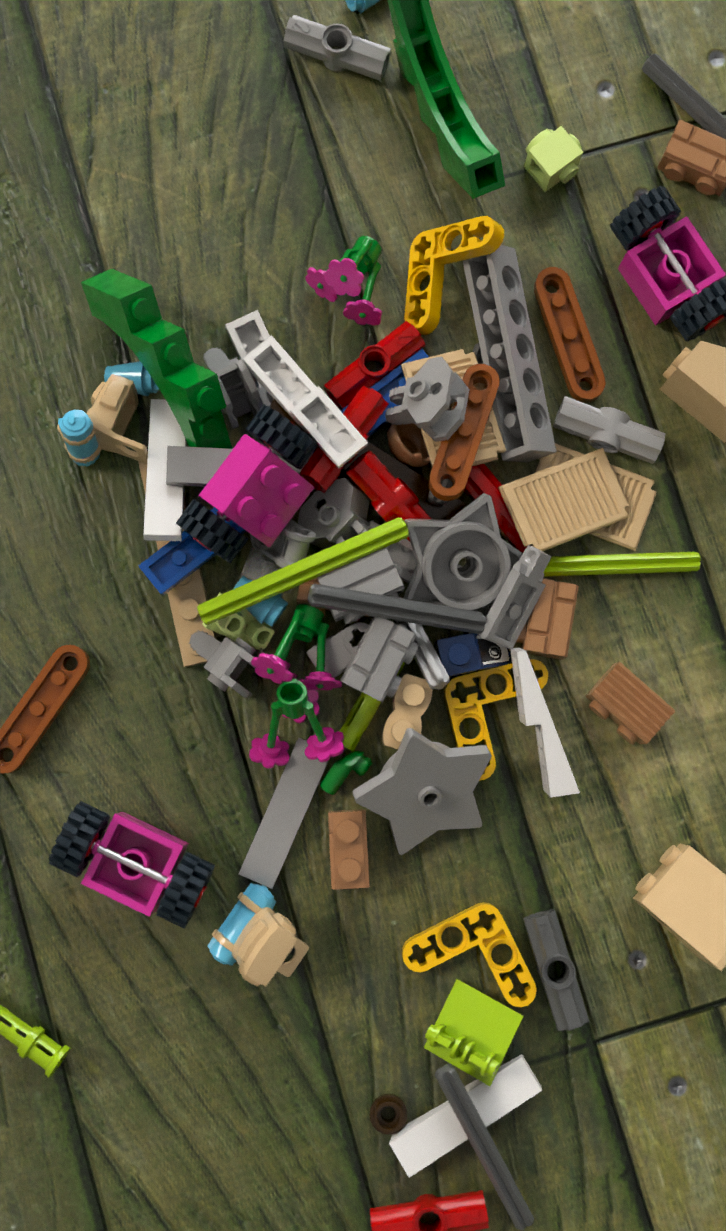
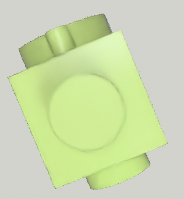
(553, 157)

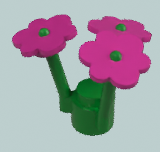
(346, 277)
(303, 627)
(296, 703)

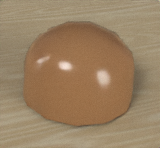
(408, 445)

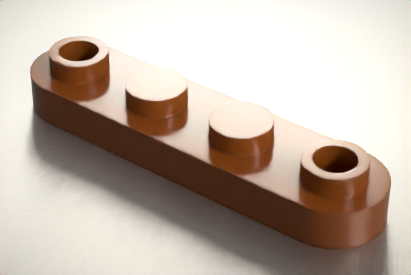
(569, 334)
(458, 453)
(41, 705)

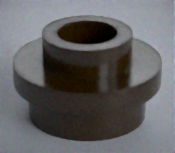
(392, 1125)

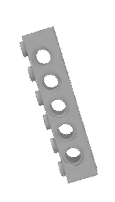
(510, 349)

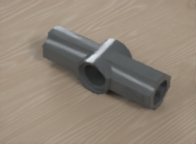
(562, 991)

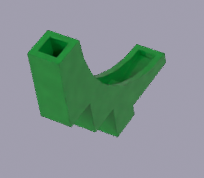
(423, 62)
(163, 349)

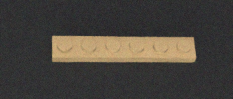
(184, 602)

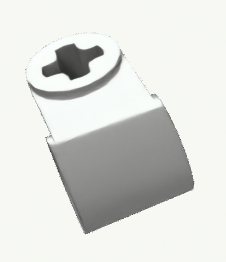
(289, 546)
(338, 649)

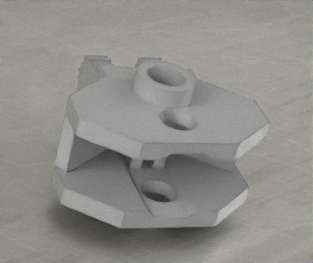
(237, 386)
(428, 398)
(340, 517)
(224, 660)

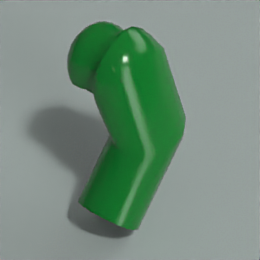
(342, 768)

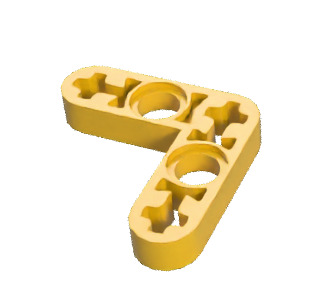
(434, 248)
(473, 707)
(486, 940)

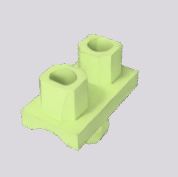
(245, 627)

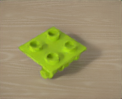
(473, 1032)

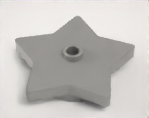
(444, 543)
(426, 789)

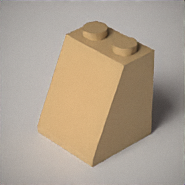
(699, 385)
(689, 901)

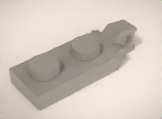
(516, 598)

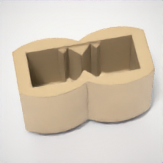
(408, 705)

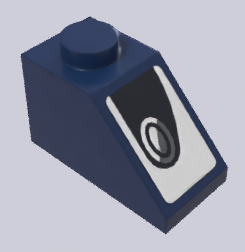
(470, 654)

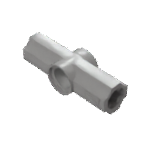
(317, 41)
(609, 430)

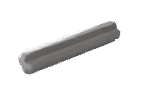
(427, 657)

